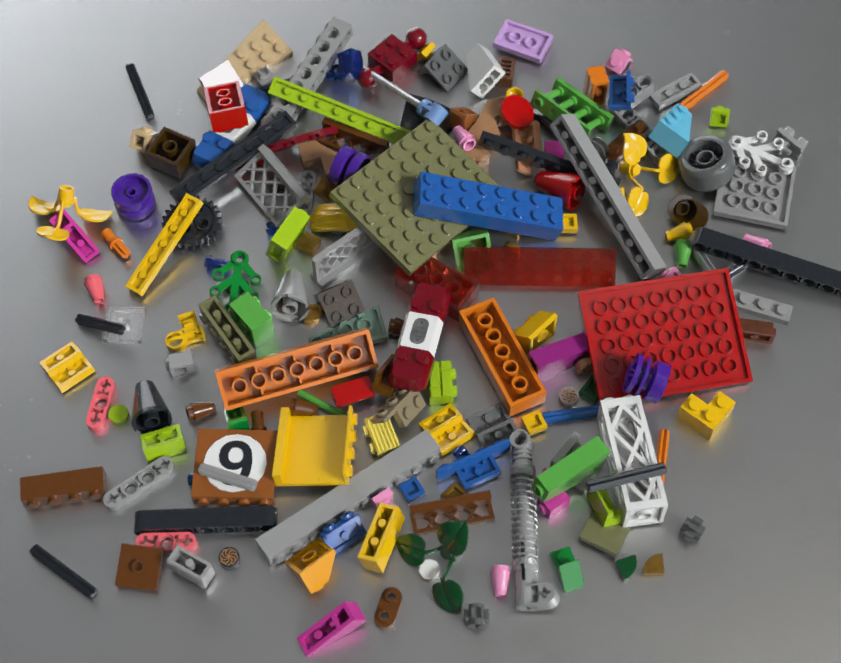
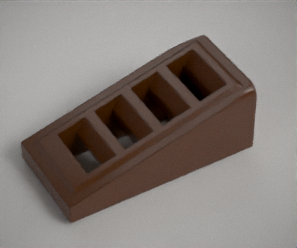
(506, 81)

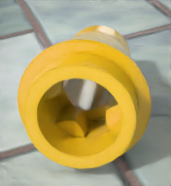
(681, 231)

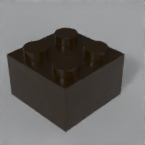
(170, 152)

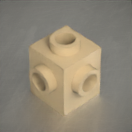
(142, 138)

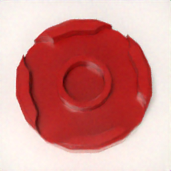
(516, 111)

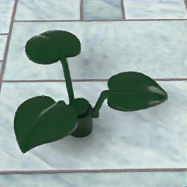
(454, 541)

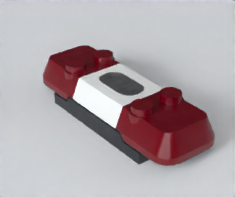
(420, 338)

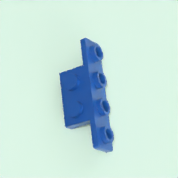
(476, 467)

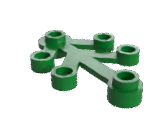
(236, 279)

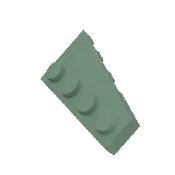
(371, 319)

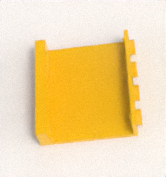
(314, 449)

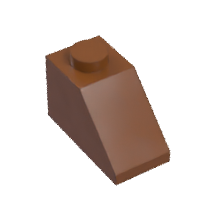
(463, 117)

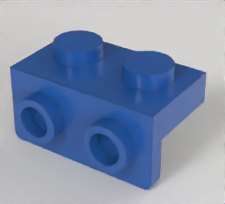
(620, 91)
(343, 532)

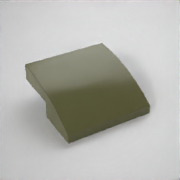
(605, 539)

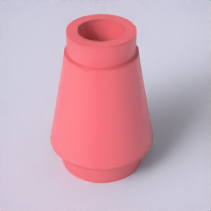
(94, 286)

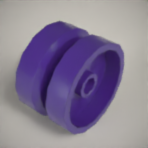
(346, 164)
(133, 197)

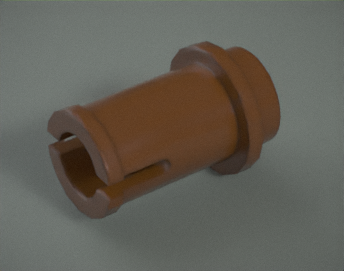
(257, 420)

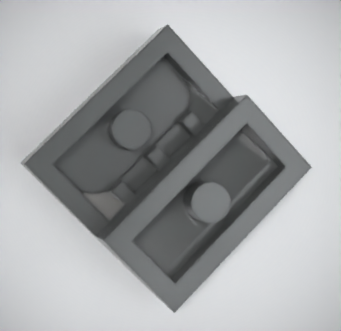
(491, 425)

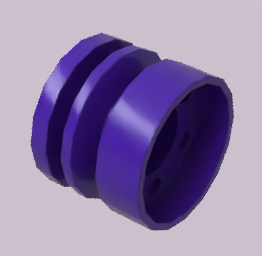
(650, 379)

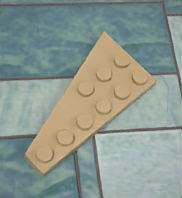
(257, 50)

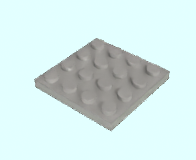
(756, 198)

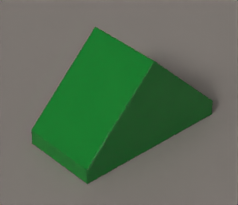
(237, 419)

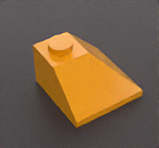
(312, 565)

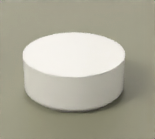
(429, 570)

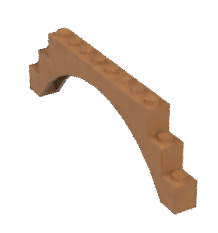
(315, 155)

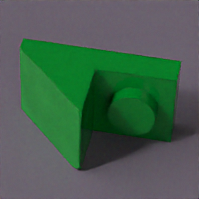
(567, 569)

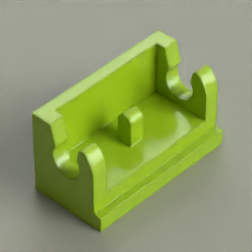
(163, 442)
(605, 508)

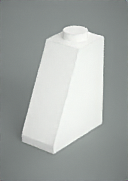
(482, 70)

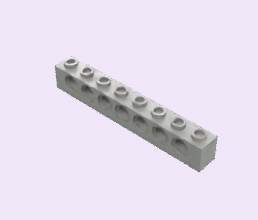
(334, 29)

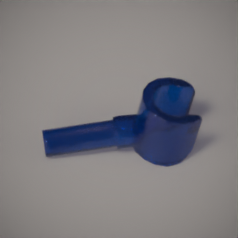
(272, 228)
(460, 451)

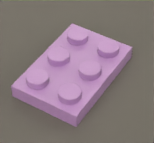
(523, 41)

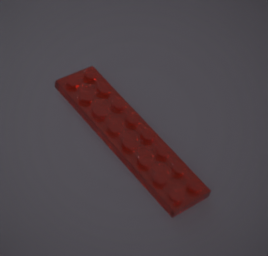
(541, 266)

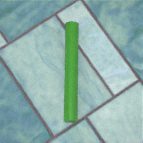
(322, 404)

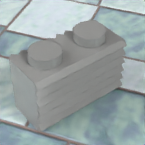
(191, 566)

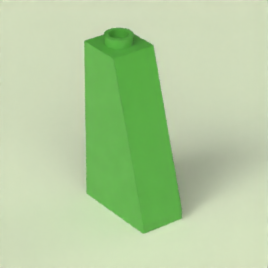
(571, 470)

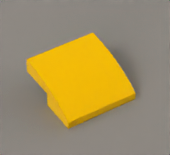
(67, 367)
(447, 428)

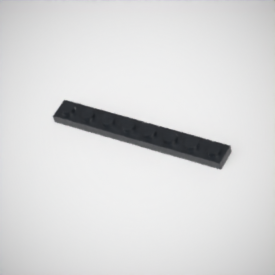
(528, 154)
(234, 157)

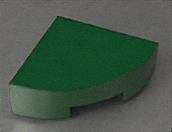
(626, 566)

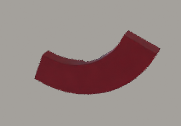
(309, 136)

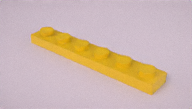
(164, 245)

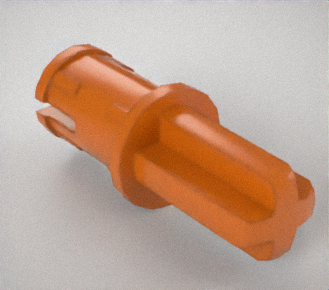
(115, 243)

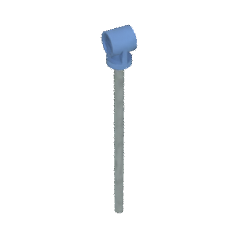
(425, 109)

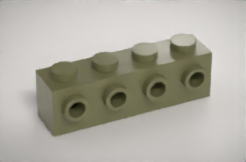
(226, 331)

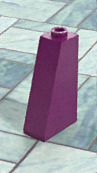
(558, 356)

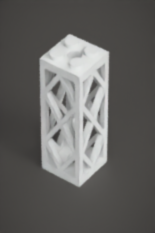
(610, 416)

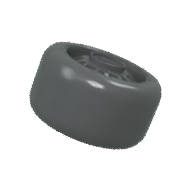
(707, 163)

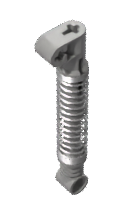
(525, 561)

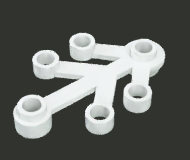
(760, 152)

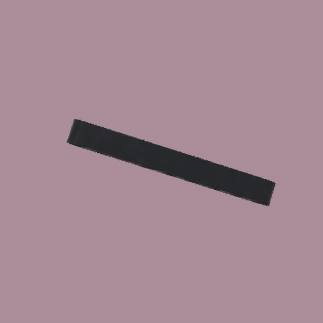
(767, 260)

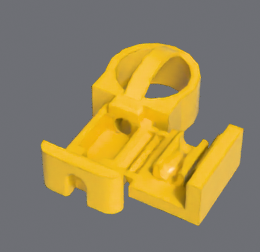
(190, 335)

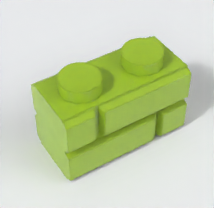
(441, 384)

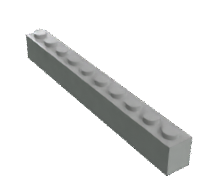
(608, 196)
(386, 472)

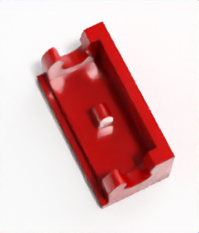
(352, 391)

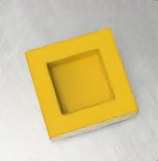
(425, 52)
(570, 223)
(534, 423)

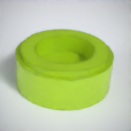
(118, 414)

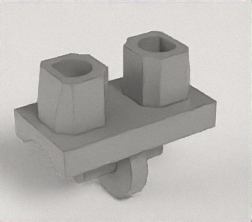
(791, 145)

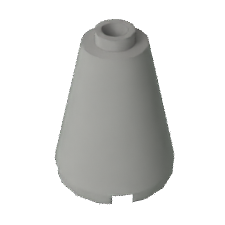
(291, 298)

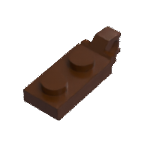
(616, 146)

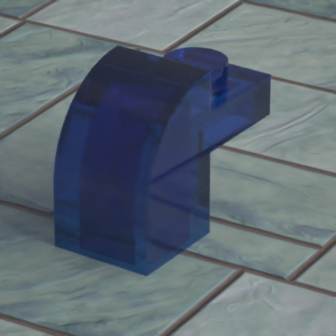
(350, 66)

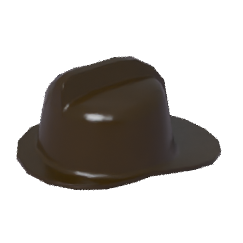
(687, 209)

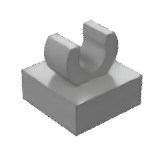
(263, 76)

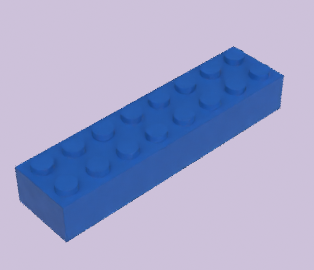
(488, 206)

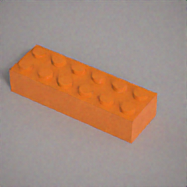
(502, 357)

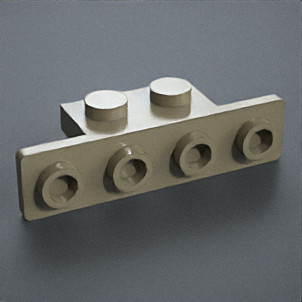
(402, 405)

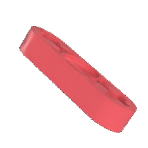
(99, 395)
(182, 536)

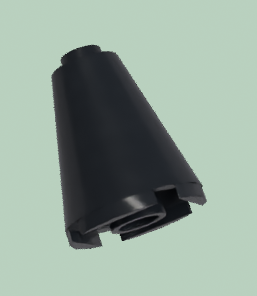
(149, 408)

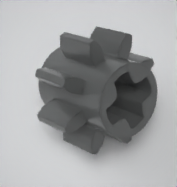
(692, 528)
(476, 615)

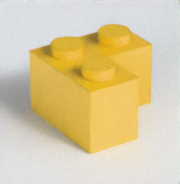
(706, 417)

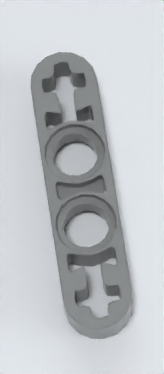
(136, 480)

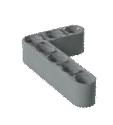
(641, 94)

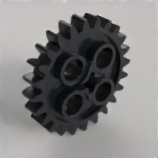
(208, 216)

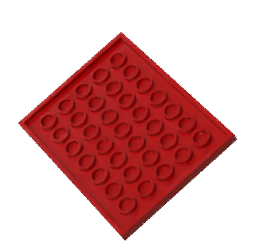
(673, 319)

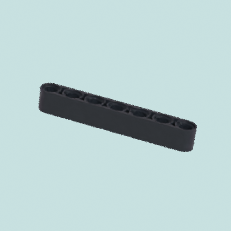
(206, 520)

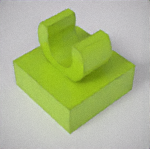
(719, 116)

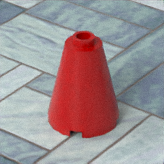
(561, 185)

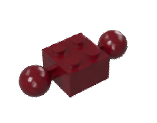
(392, 58)

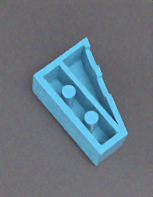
(673, 130)

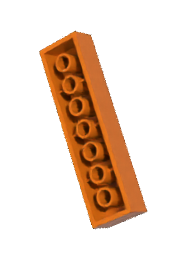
(296, 368)

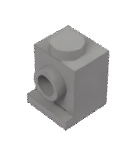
(180, 363)

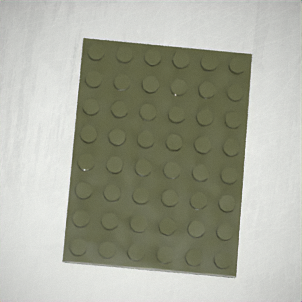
(383, 195)

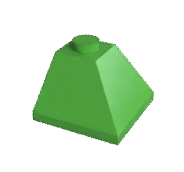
(471, 238)

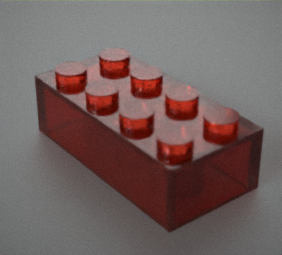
(434, 272)

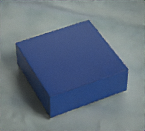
(411, 489)

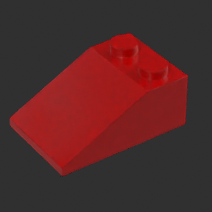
(226, 106)

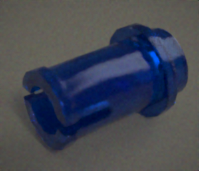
(214, 263)

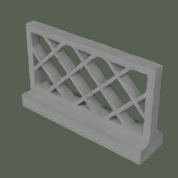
(283, 174)
(342, 260)

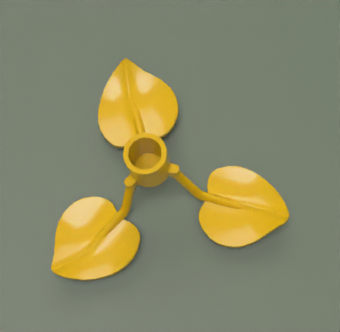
(634, 149)
(65, 198)

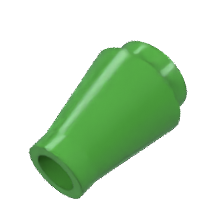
(682, 252)

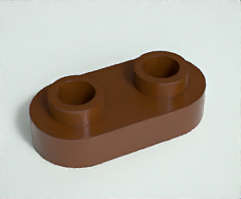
(388, 607)

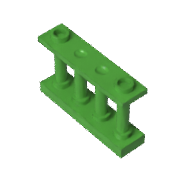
(575, 100)

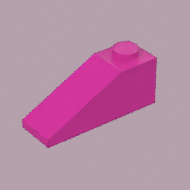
(77, 238)
(331, 627)

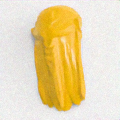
(331, 218)

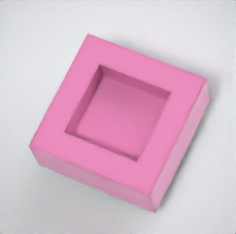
(384, 497)

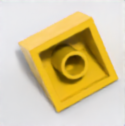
(536, 330)

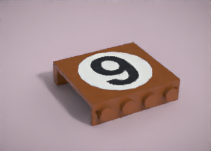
(240, 452)

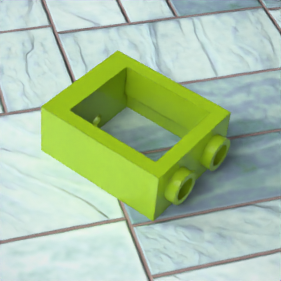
(288, 235)

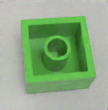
(252, 319)

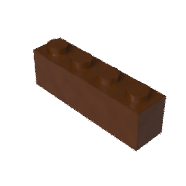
(63, 487)

